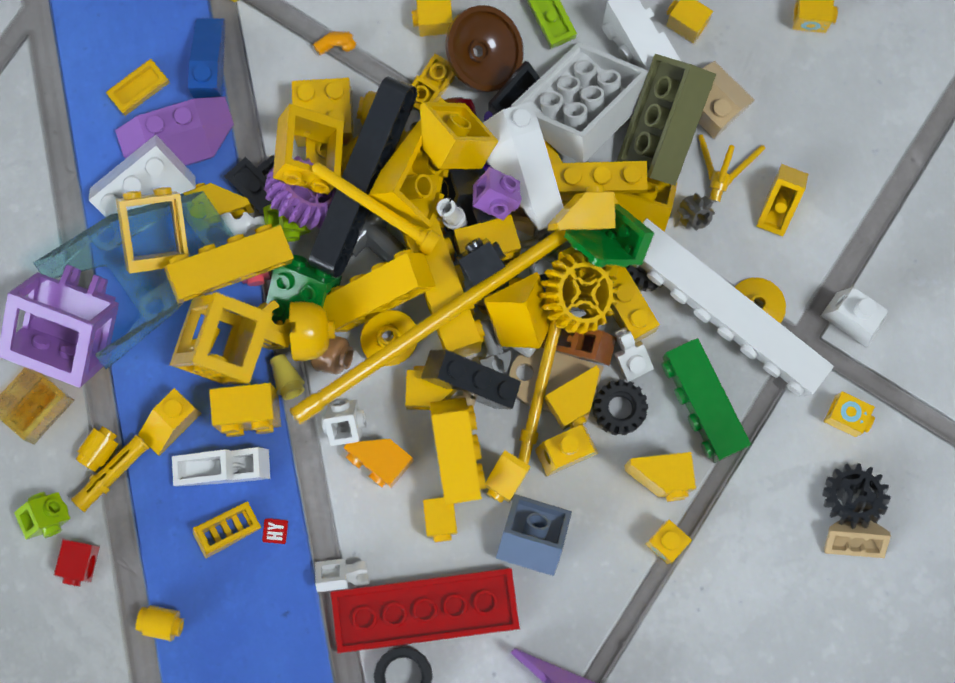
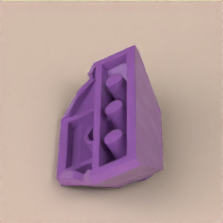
(189, 129)

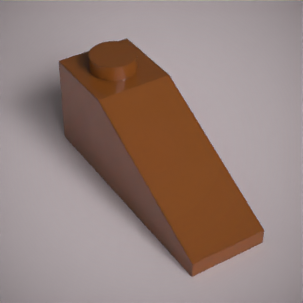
(592, 346)

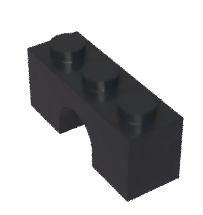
(468, 376)

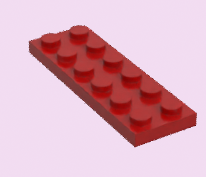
(424, 610)

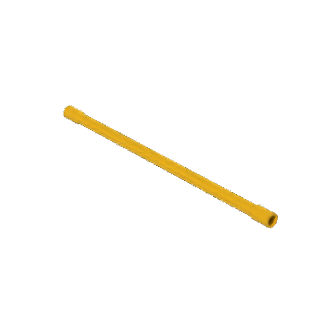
(317, 401)

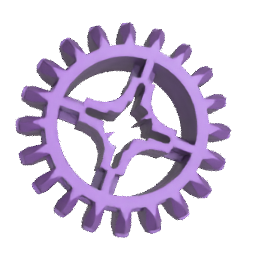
(297, 202)

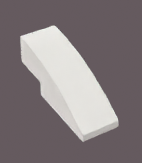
(221, 467)

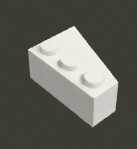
(635, 33)
(144, 170)

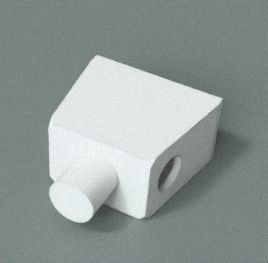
(855, 315)

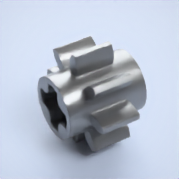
(696, 211)

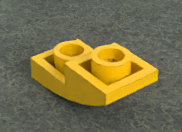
(433, 80)

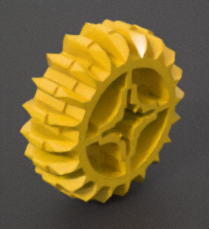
(564, 293)

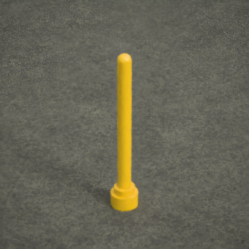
(424, 239)

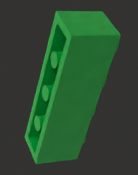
(705, 400)

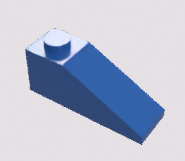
(207, 58)

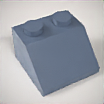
(534, 535)

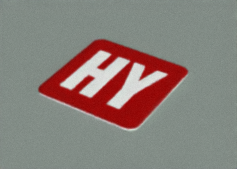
(275, 531)

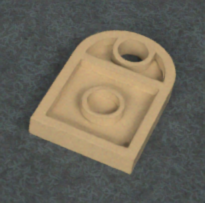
(562, 371)

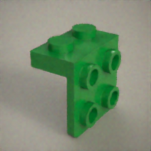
(617, 246)
(297, 284)

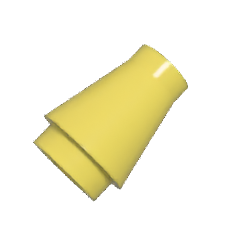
(286, 378)

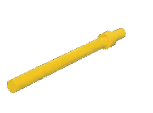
(529, 435)

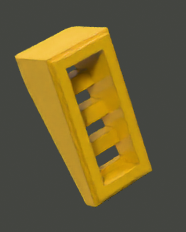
(221, 520)

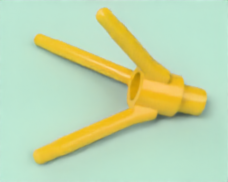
(721, 179)

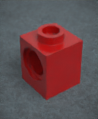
(76, 562)

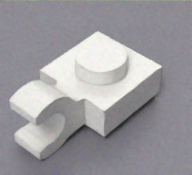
(633, 357)
(335, 574)

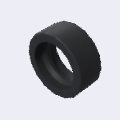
(403, 652)

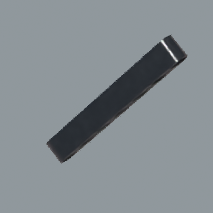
(370, 154)

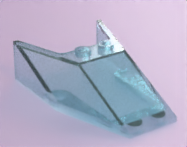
(150, 234)

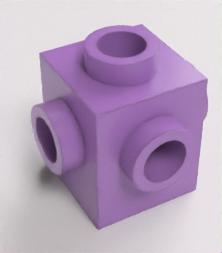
(496, 193)

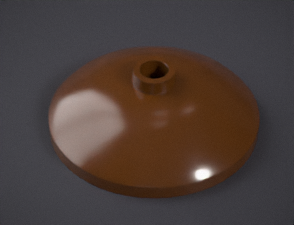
(497, 46)

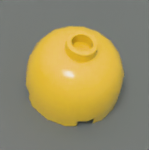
(309, 330)

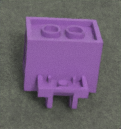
(60, 325)

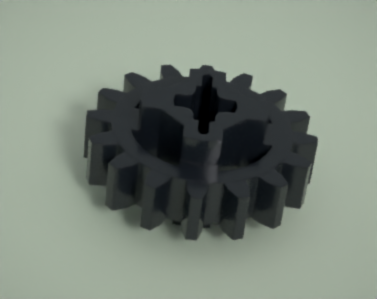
(846, 484)

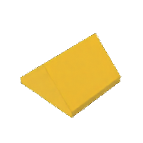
(518, 314)

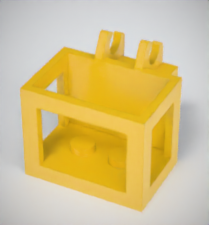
(246, 338)

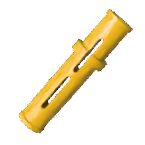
(109, 473)

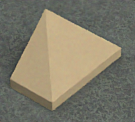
(858, 541)

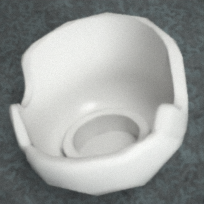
(245, 225)

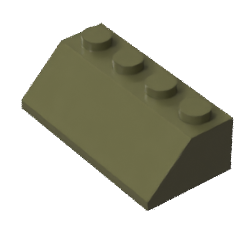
(666, 117)

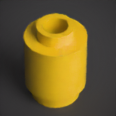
(97, 448)
(159, 622)

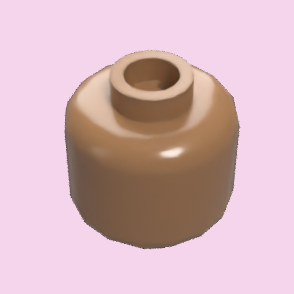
(336, 358)

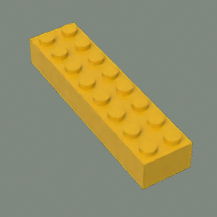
(462, 333)

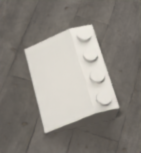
(584, 100)

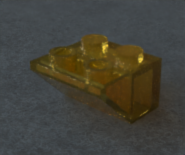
(32, 404)

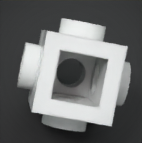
(343, 422)

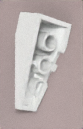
(524, 156)

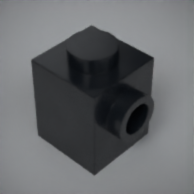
(481, 259)

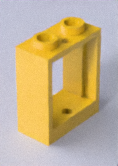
(312, 126)
(159, 260)

